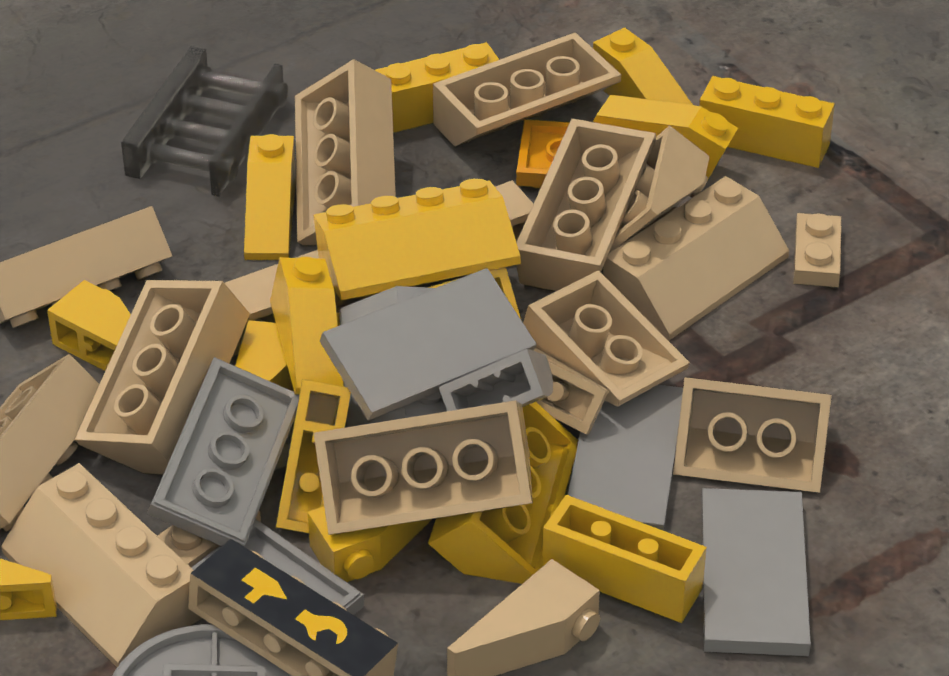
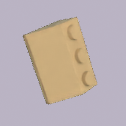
(752, 434)

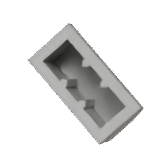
(517, 377)

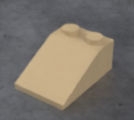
(670, 175)
(603, 338)

